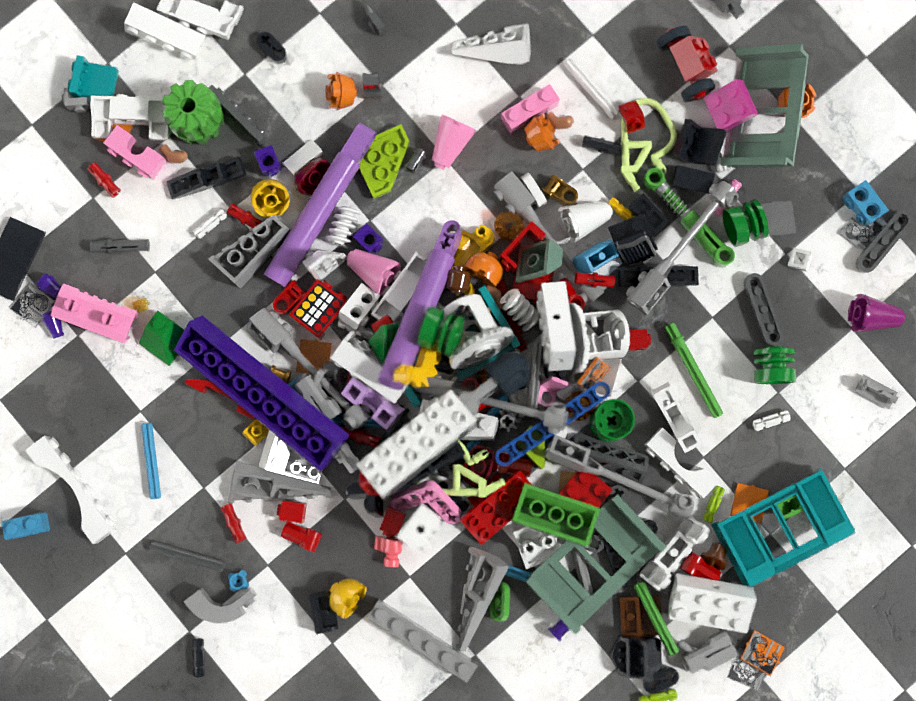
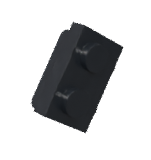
(699, 144)

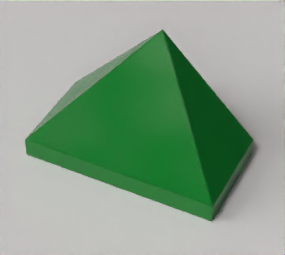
(383, 339)

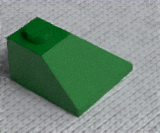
(161, 337)

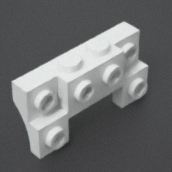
(202, 17)
(128, 111)
(398, 296)
(678, 546)

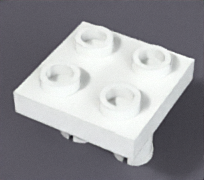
(534, 546)

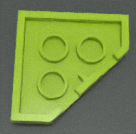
(384, 160)

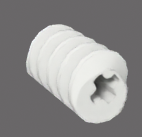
(342, 226)
(521, 308)

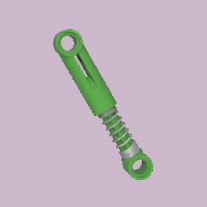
(705, 236)

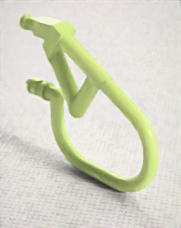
(628, 170)
(482, 490)

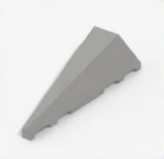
(257, 483)
(483, 580)

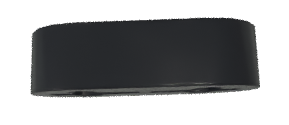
(274, 45)
(663, 684)

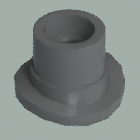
(335, 372)

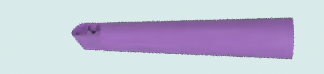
(320, 206)
(424, 296)

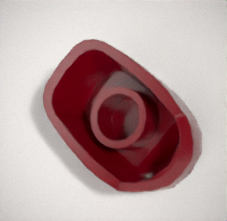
(310, 176)
(484, 466)

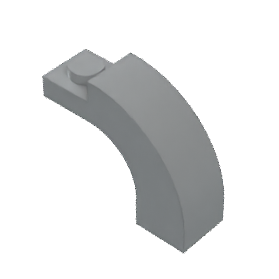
(210, 611)

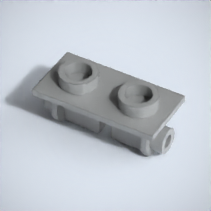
(876, 392)

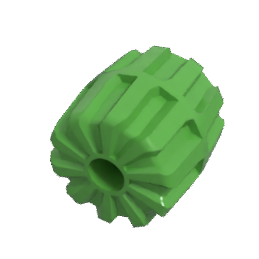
(193, 112)

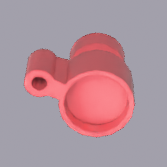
(391, 547)

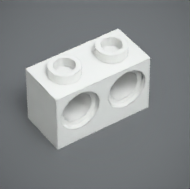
(356, 305)

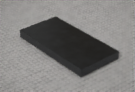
(17, 251)

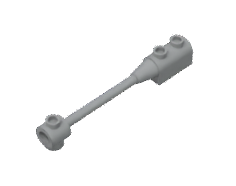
(520, 203)
(654, 283)
(278, 336)
(554, 418)
(577, 458)

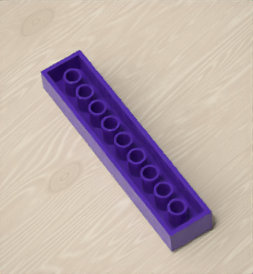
(261, 392)

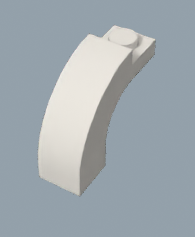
(676, 417)

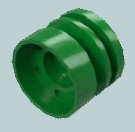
(745, 223)
(442, 331)
(774, 365)
(622, 422)

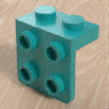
(92, 79)

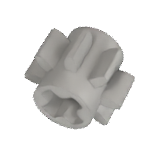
(505, 422)

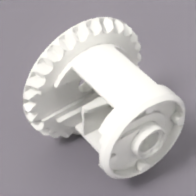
(609, 345)
(477, 346)

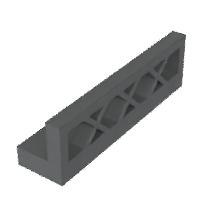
(625, 467)

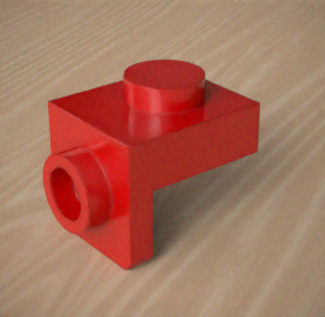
(632, 116)

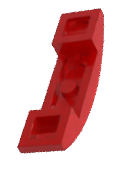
(203, 385)

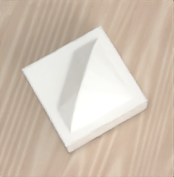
(800, 259)

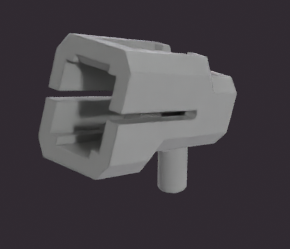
(312, 391)
(709, 655)

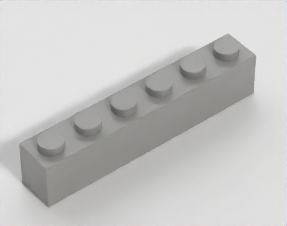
(423, 640)

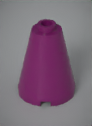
(872, 314)

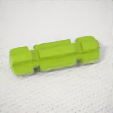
(713, 504)
(671, 695)

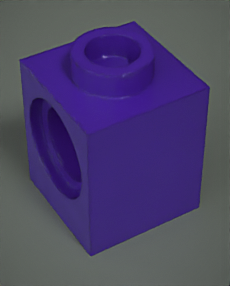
(268, 153)
(365, 232)

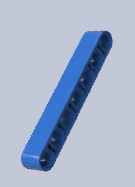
(577, 409)

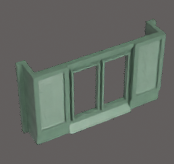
(770, 69)
(627, 536)

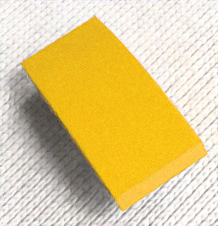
(256, 432)

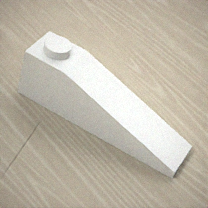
(504, 47)
(323, 263)

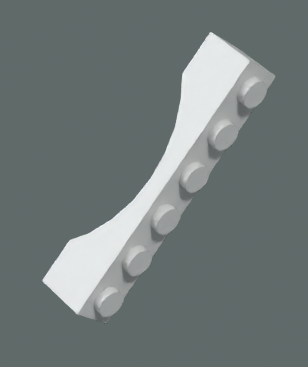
(94, 520)

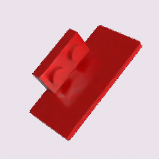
(496, 509)

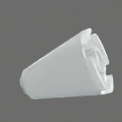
(582, 219)

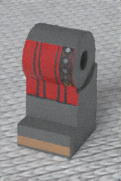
(371, 86)

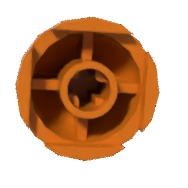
(485, 267)

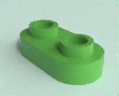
(500, 603)

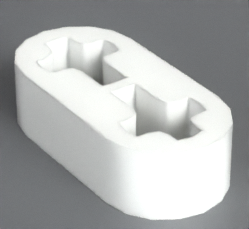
(528, 181)

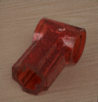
(523, 465)

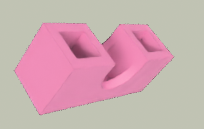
(535, 104)
(121, 144)

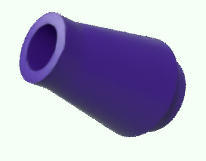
(49, 285)
(53, 325)

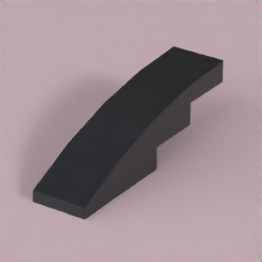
(206, 178)
(677, 276)
(445, 459)

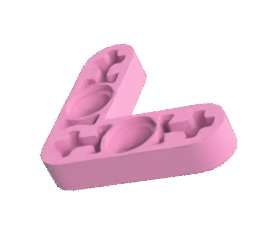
(427, 492)

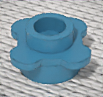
(233, 581)

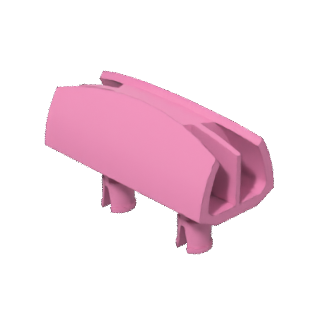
(93, 313)

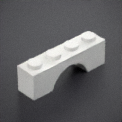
(662, 447)

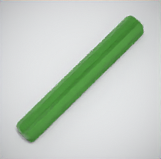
(656, 618)

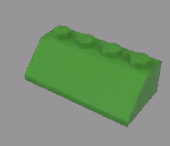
(556, 515)

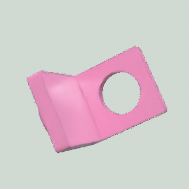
(551, 387)

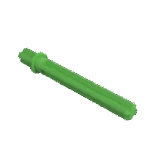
(693, 369)

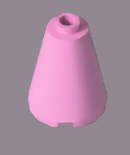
(450, 141)
(373, 269)

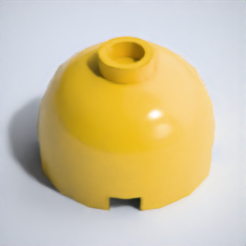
(270, 198)
(345, 596)

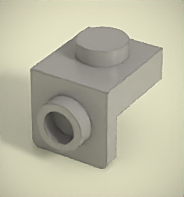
(78, 105)

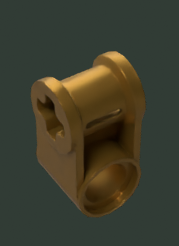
(559, 191)

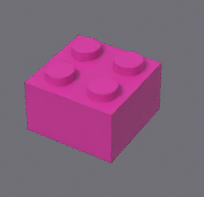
(730, 105)

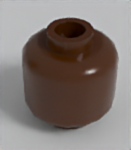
(458, 280)

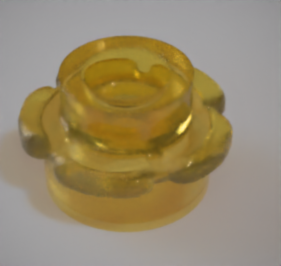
(140, 305)

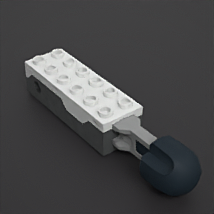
(437, 429)

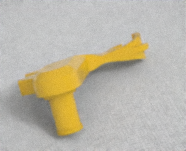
(470, 244)
(423, 368)

